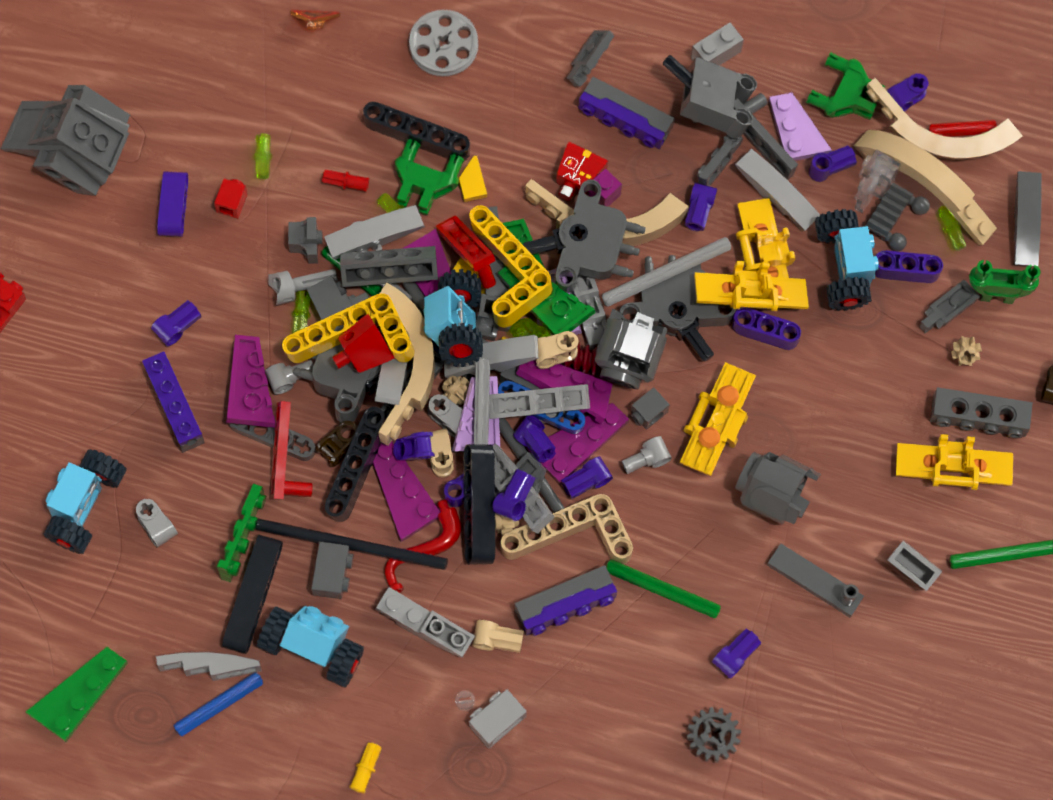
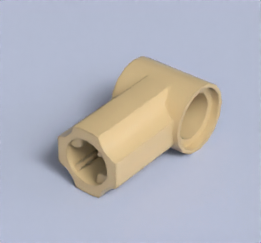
(490, 636)

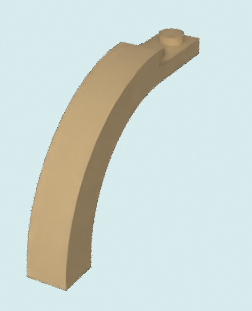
(938, 145)
(934, 176)
(656, 221)
(423, 370)

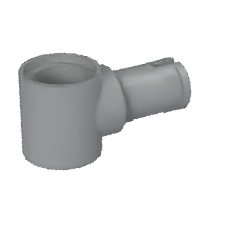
(282, 377)
(653, 453)

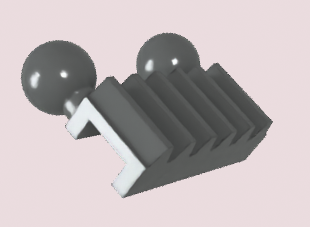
(889, 212)

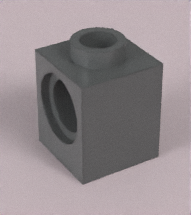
(649, 409)

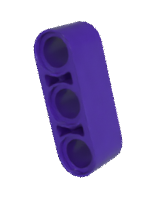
(172, 204)
(915, 260)
(757, 320)

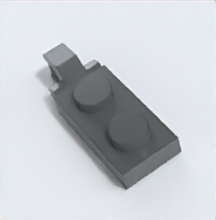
(589, 56)
(719, 160)
(949, 306)

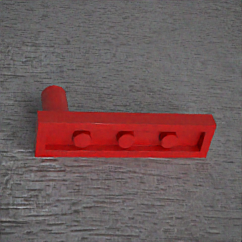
(469, 248)
(279, 485)

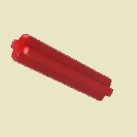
(962, 128)

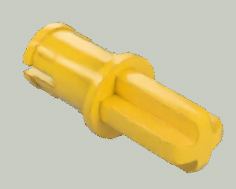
(365, 768)

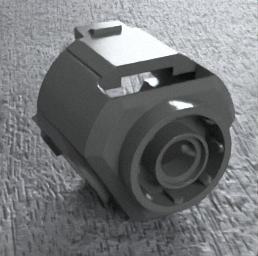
(629, 350)
(774, 486)

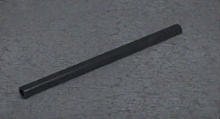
(354, 544)

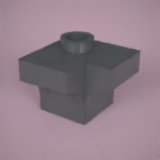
(304, 238)
(485, 318)

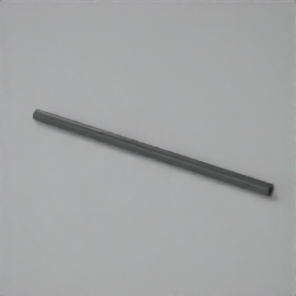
(505, 429)

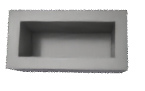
(719, 45)
(914, 565)
(497, 718)

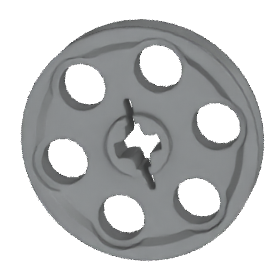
(441, 33)

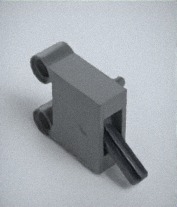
(711, 95)

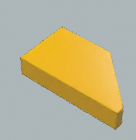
(472, 182)

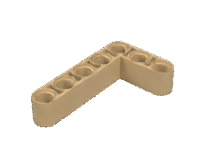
(571, 527)

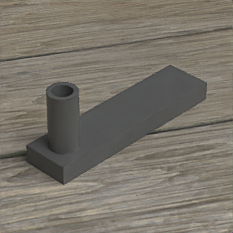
(764, 141)
(816, 580)

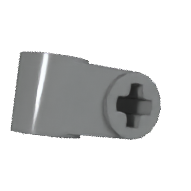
(448, 417)
(157, 525)

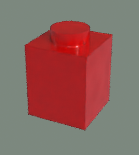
(231, 198)

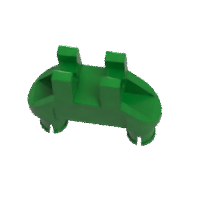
(849, 93)
(424, 180)
(1003, 282)

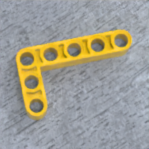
(514, 262)
(348, 317)

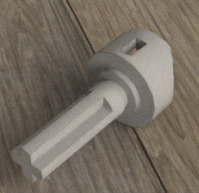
(286, 286)

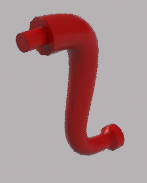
(451, 531)

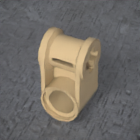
(555, 350)
(442, 448)

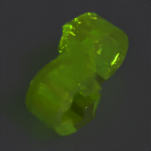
(527, 327)

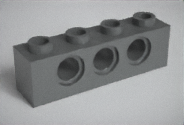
(388, 266)
(1017, 411)

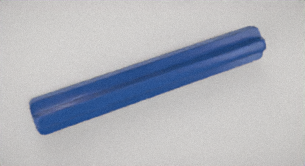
(218, 704)

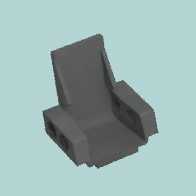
(72, 138)

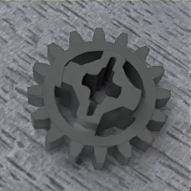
(718, 744)

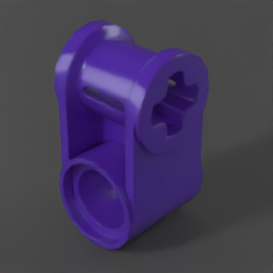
(906, 94)
(414, 447)

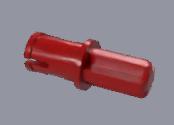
(345, 180)

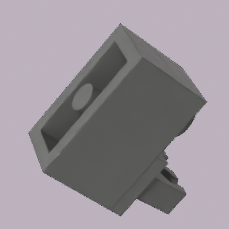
(331, 297)

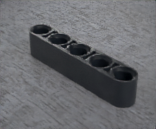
(410, 123)
(359, 475)
(478, 504)
(252, 594)

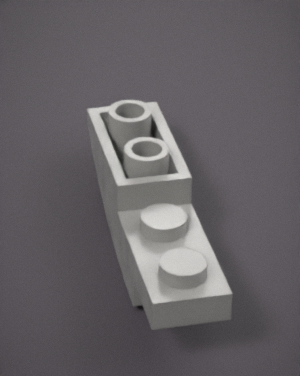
(425, 624)

